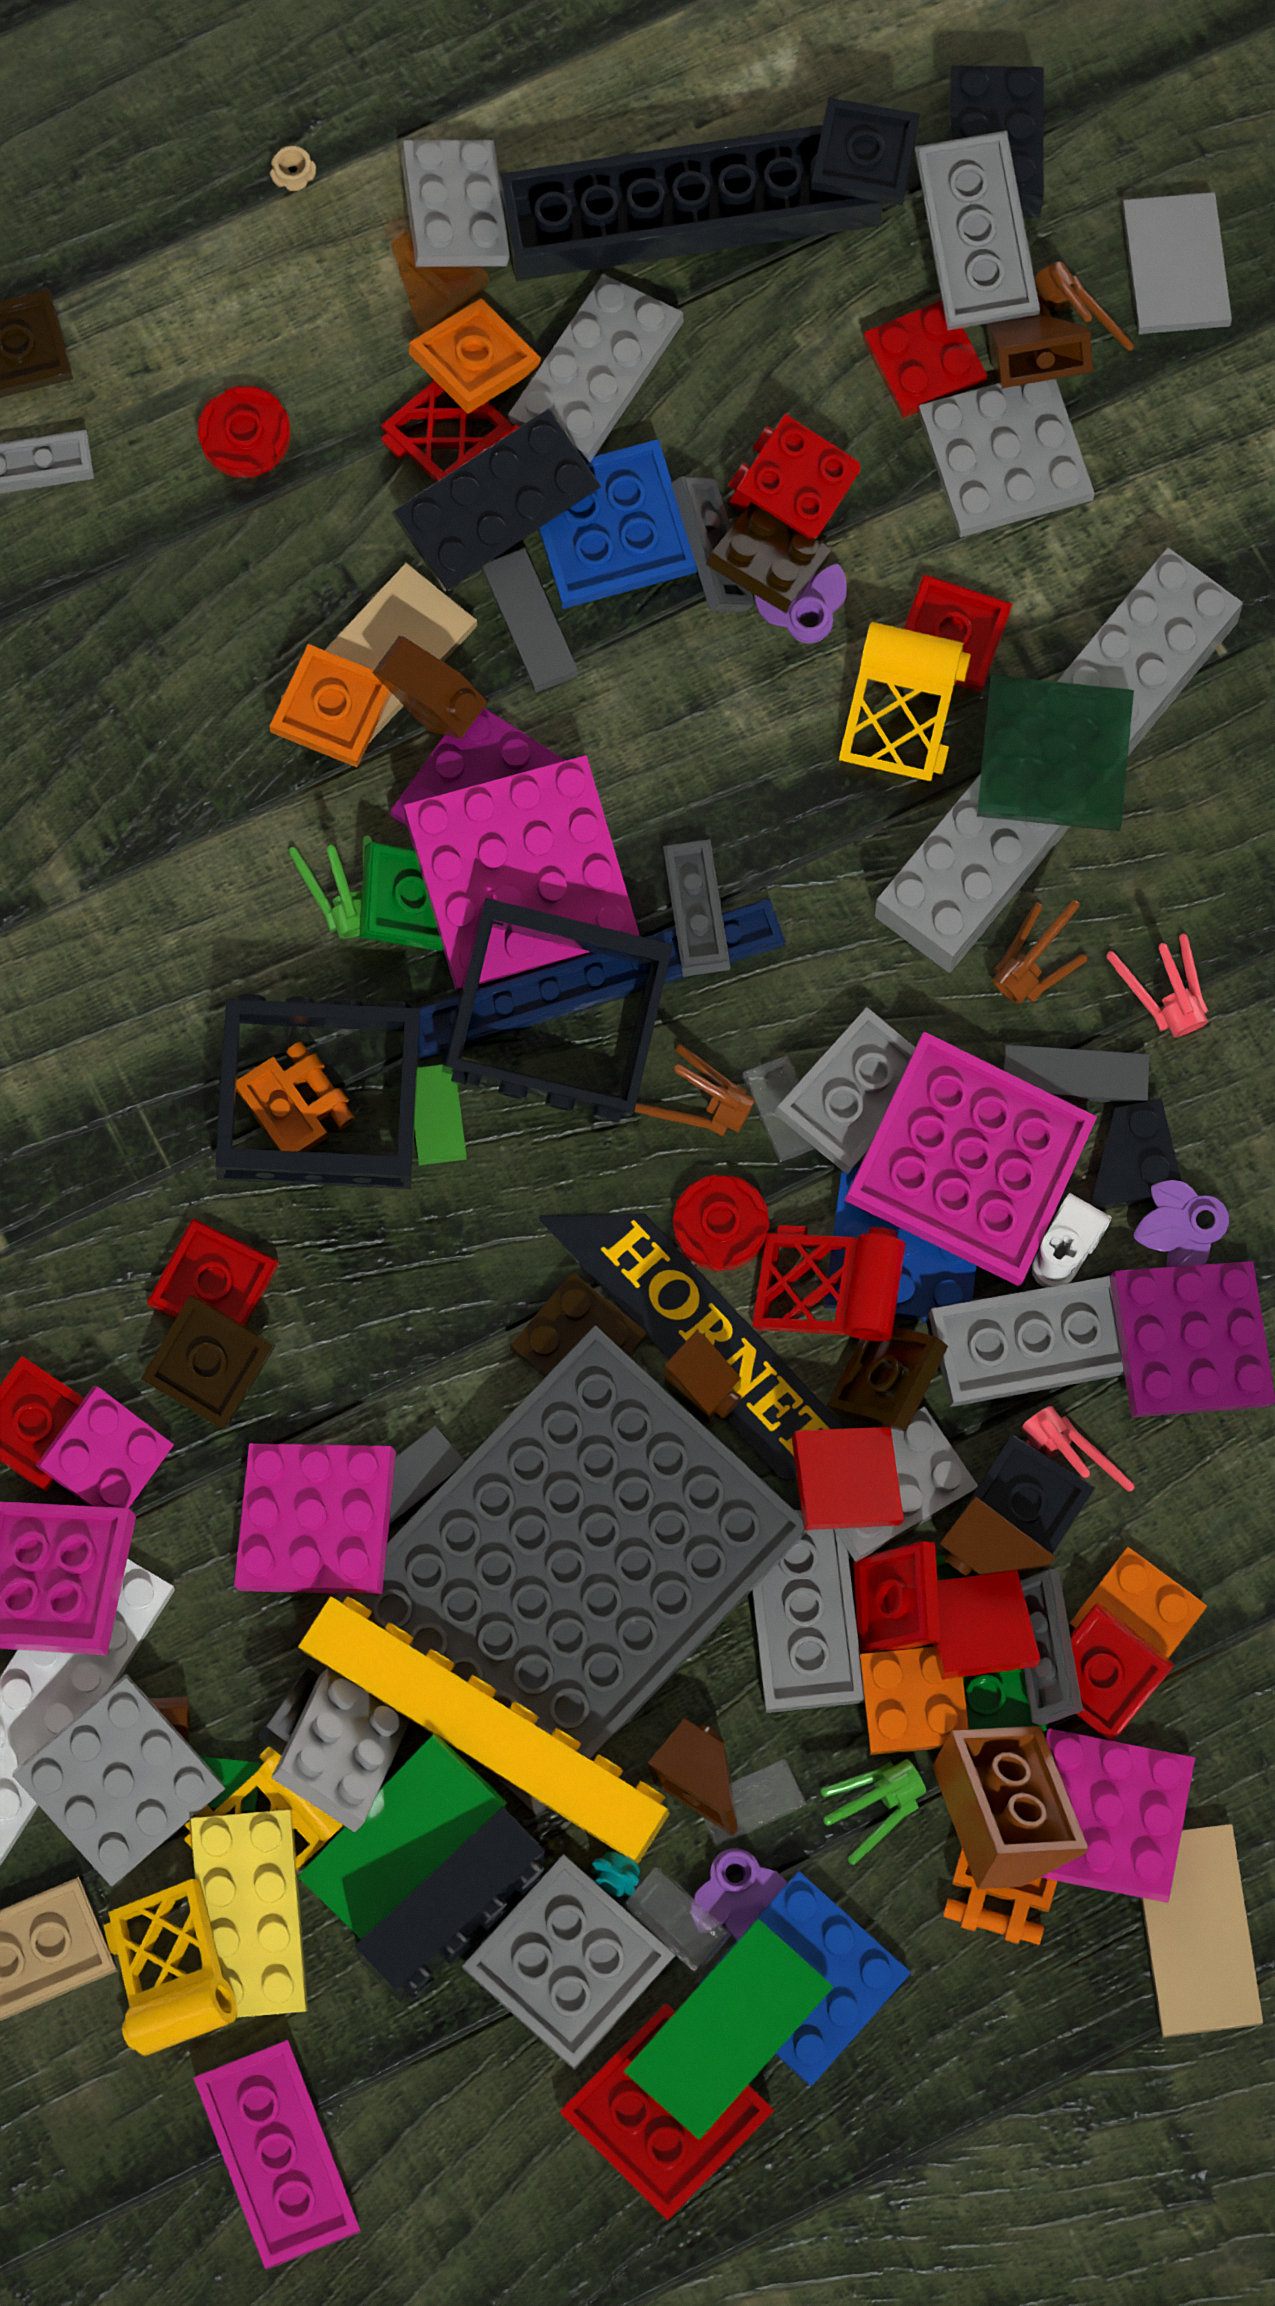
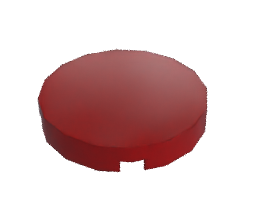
(244, 431)
(720, 1222)

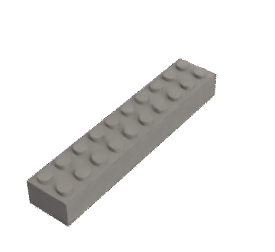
(979, 863)

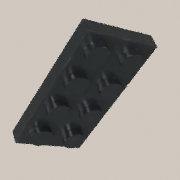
(496, 499)

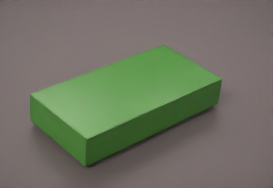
(438, 1118)

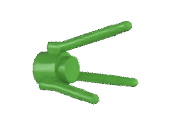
(347, 907)
(896, 1786)

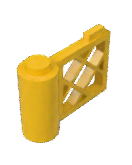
(910, 662)
(308, 1820)
(176, 2007)

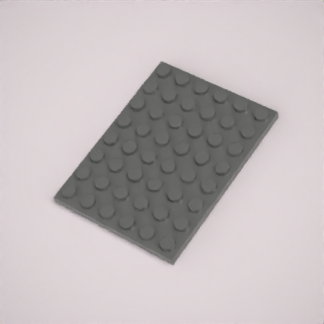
(583, 1549)

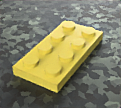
(253, 1907)

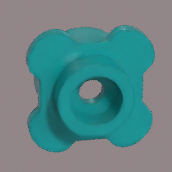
(615, 1874)

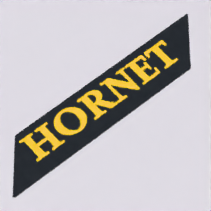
(672, 1302)

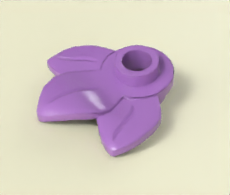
(818, 600)
(1175, 1226)
(739, 1902)

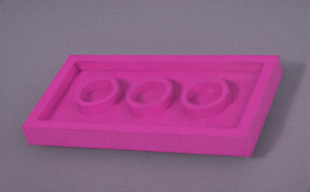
(277, 2155)

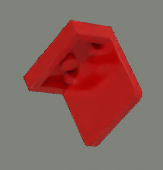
(794, 477)

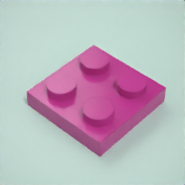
(104, 1452)

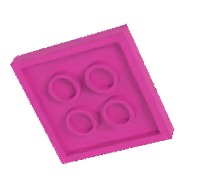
(315, 1518)
(61, 1575)
(1128, 1810)

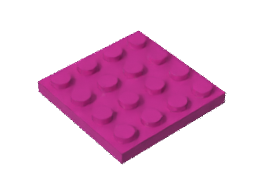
(524, 843)
(971, 1158)

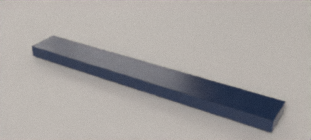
(583, 983)

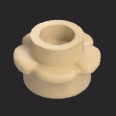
(292, 157)

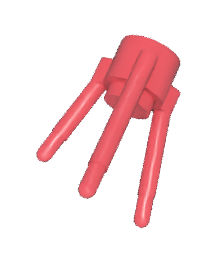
(1184, 1008)
(1053, 1435)

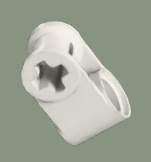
(1068, 1241)

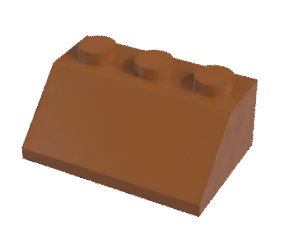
(1007, 1805)

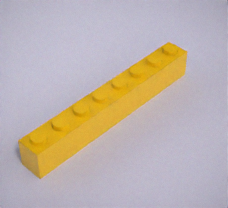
(484, 1729)

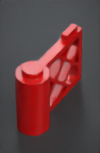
(415, 409)
(866, 1281)

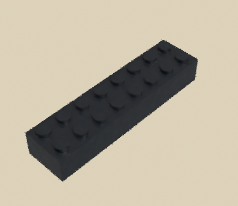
(672, 204)

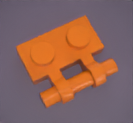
(282, 1110)
(1035, 1894)

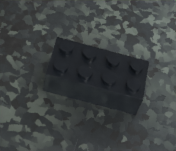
(451, 1906)

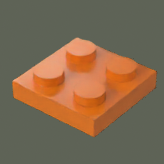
(474, 355)
(331, 706)
(1145, 1602)
(909, 1701)

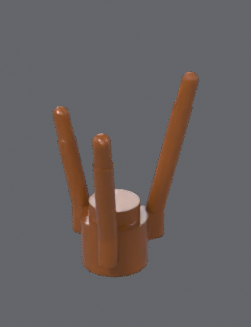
(1062, 290)
(1019, 976)
(728, 1105)

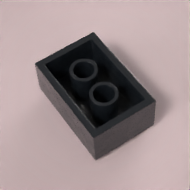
(1001, 100)

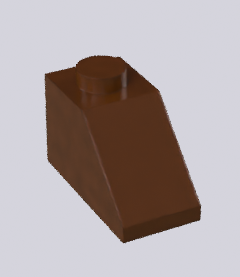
(1038, 349)
(430, 689)
(703, 1378)
(991, 1543)
(697, 1773)

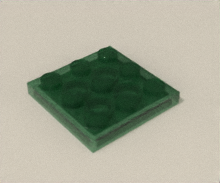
(1055, 753)

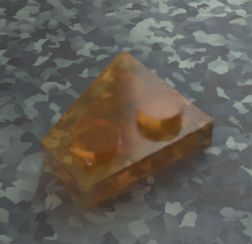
(435, 291)

